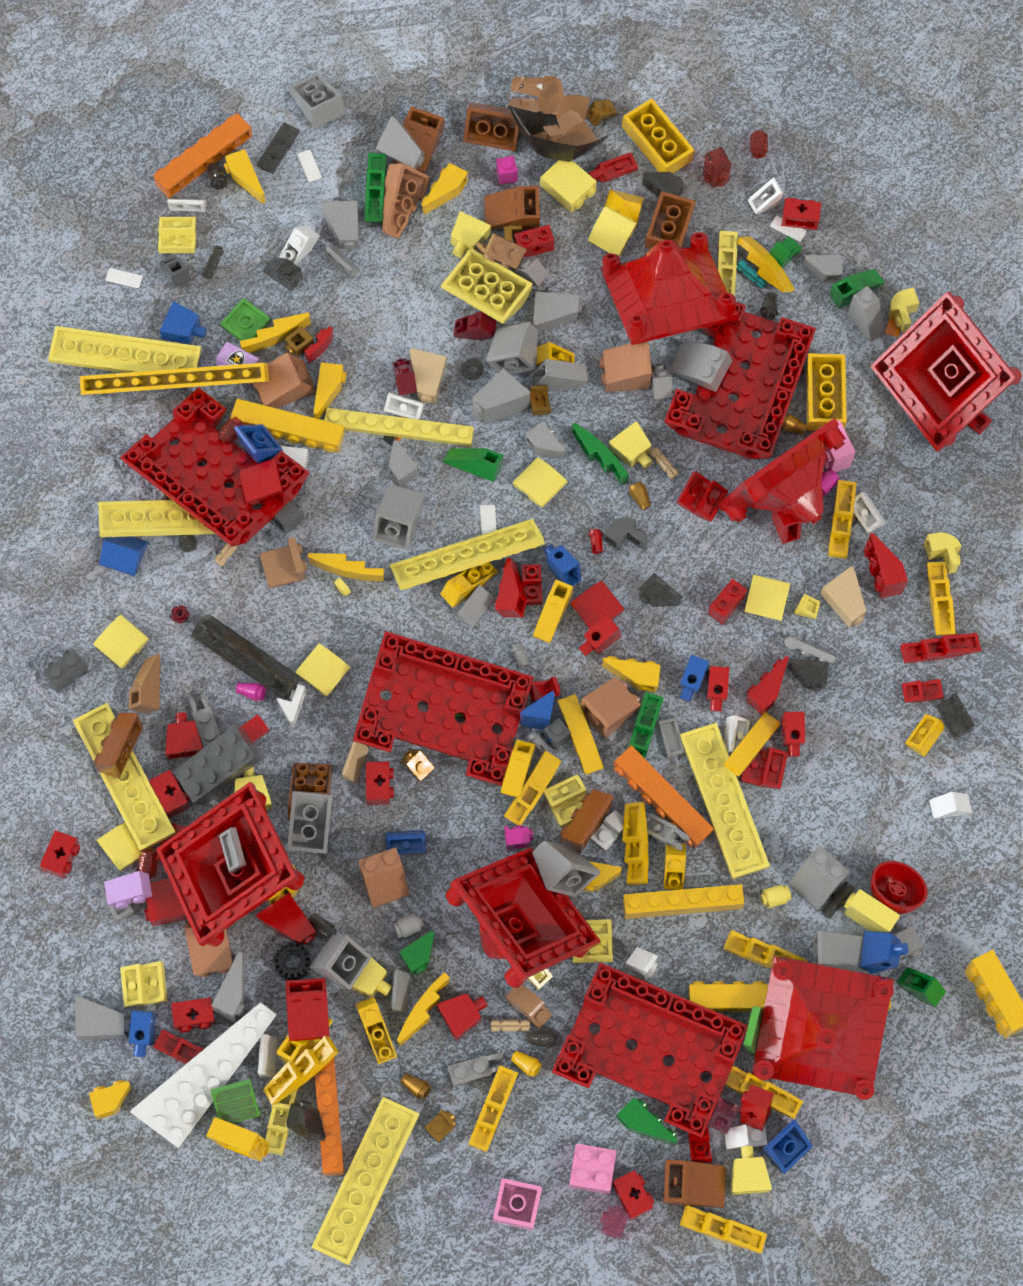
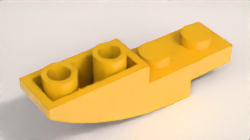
(533, 788)

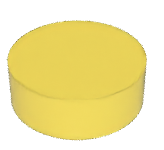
(342, 587)

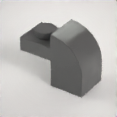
(175, 270)
(624, 529)

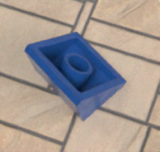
(258, 442)
(123, 553)
(539, 713)
(787, 1147)

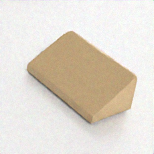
(354, 762)

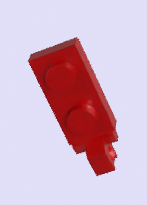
(614, 168)

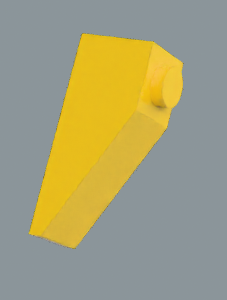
(242, 172)
(329, 385)

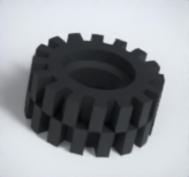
(284, 952)

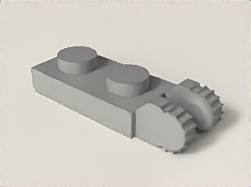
(809, 649)
(205, 721)
(665, 831)
(473, 1069)

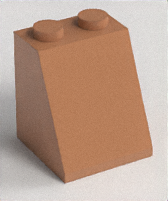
(626, 367)
(287, 382)
(610, 706)
(384, 877)
(208, 958)

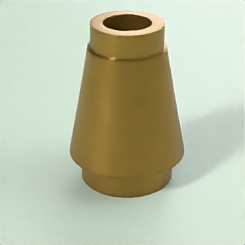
(793, 425)
(640, 495)
(416, 1086)

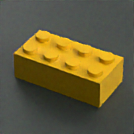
(658, 137)
(825, 390)
(997, 993)

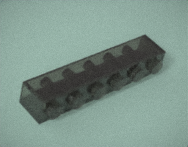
(246, 656)

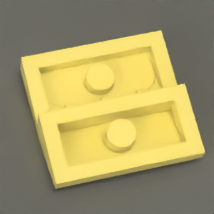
(612, 231)
(177, 235)
(539, 482)
(767, 597)
(121, 641)
(322, 669)
(565, 798)
(120, 847)
(603, 950)
(144, 984)

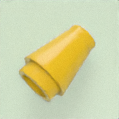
(526, 1063)

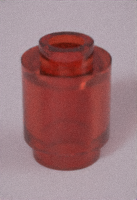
(759, 144)
(227, 431)
(148, 862)

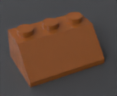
(491, 127)
(670, 220)
(119, 744)
(586, 819)

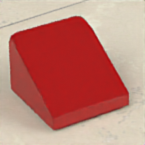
(980, 422)

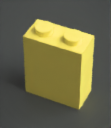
(568, 184)
(870, 912)

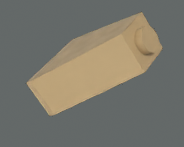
(429, 373)
(845, 597)

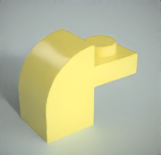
(900, 307)
(943, 546)

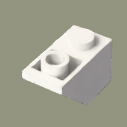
(299, 244)
(642, 963)

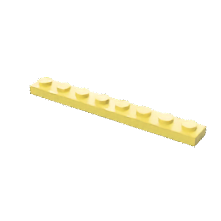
(401, 427)

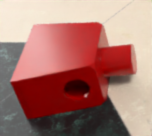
(787, 527)
(603, 629)
(717, 679)
(793, 724)
(182, 738)
(461, 1014)

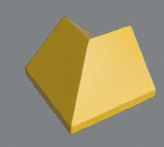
(625, 204)

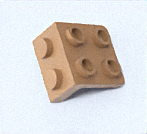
(502, 250)
(284, 564)

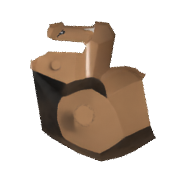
(556, 122)

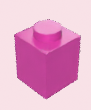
(506, 170)

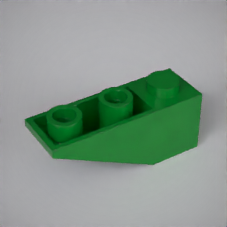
(845, 289)
(476, 461)
(642, 1122)

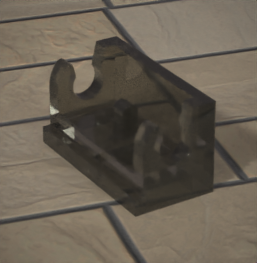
(955, 716)

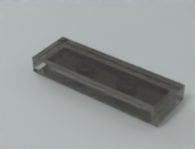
(278, 148)

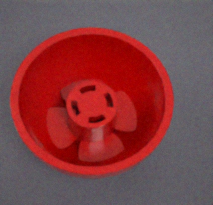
(898, 887)

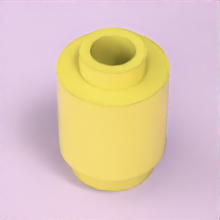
(775, 896)

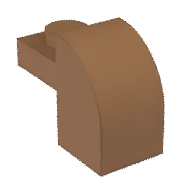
(530, 1005)

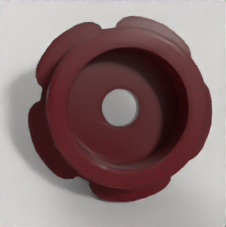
(183, 617)

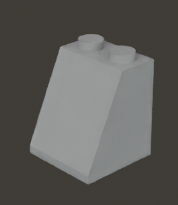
(514, 348)
(500, 399)
(398, 516)
(563, 868)
(819, 878)
(838, 950)
(341, 961)

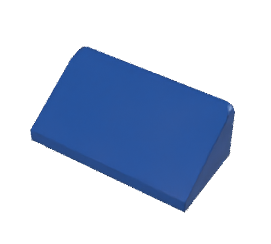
(406, 841)

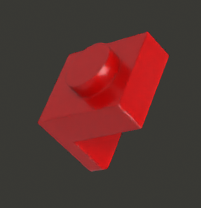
(542, 688)

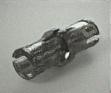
(837, 900)

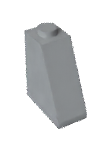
(400, 144)
(343, 222)
(555, 309)
(867, 313)
(559, 375)
(98, 1021)

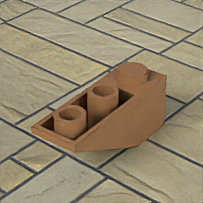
(145, 689)

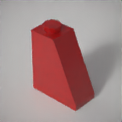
(288, 920)

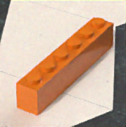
(208, 149)
(662, 796)
(329, 1112)

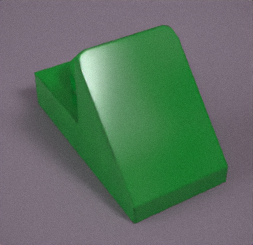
(785, 251)

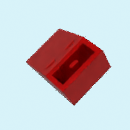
(885, 567)
(307, 1009)

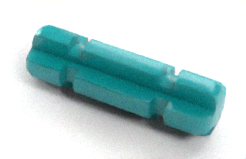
(751, 274)

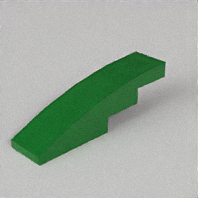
(375, 187)
(597, 450)
(646, 723)

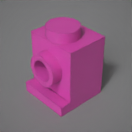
(518, 837)

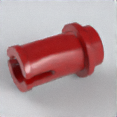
(596, 541)

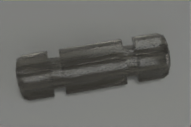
(213, 262)

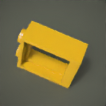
(238, 1139)

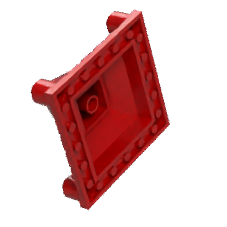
(668, 290)
(944, 371)
(789, 482)
(200, 872)
(522, 917)
(822, 1027)

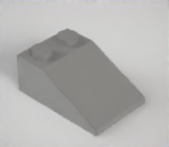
(318, 100)
(701, 364)
(309, 822)
(231, 997)

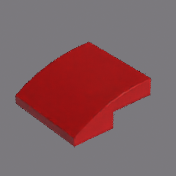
(261, 481)
(702, 496)
(596, 603)
(766, 769)

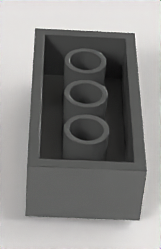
(217, 765)

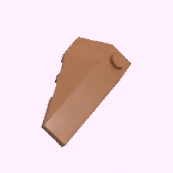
(401, 194)

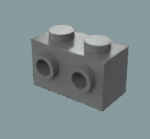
(64, 670)

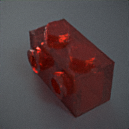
(717, 168)

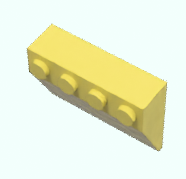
(488, 286)

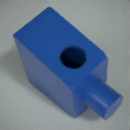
(181, 325)
(563, 565)
(695, 670)
(881, 951)
(142, 1022)

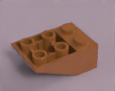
(426, 131)
(513, 206)
(310, 778)
(693, 1184)

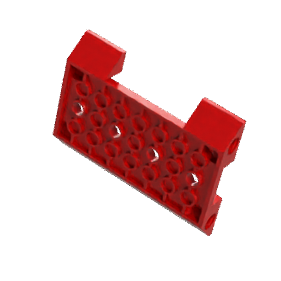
(761, 390)
(202, 489)
(449, 686)
(661, 1027)

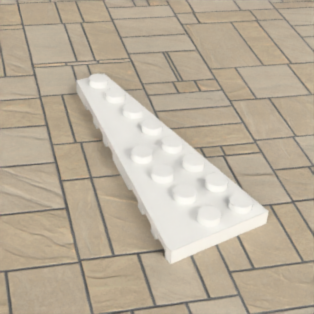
(187, 1094)

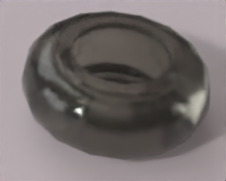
(472, 362)

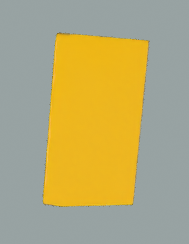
(925, 734)

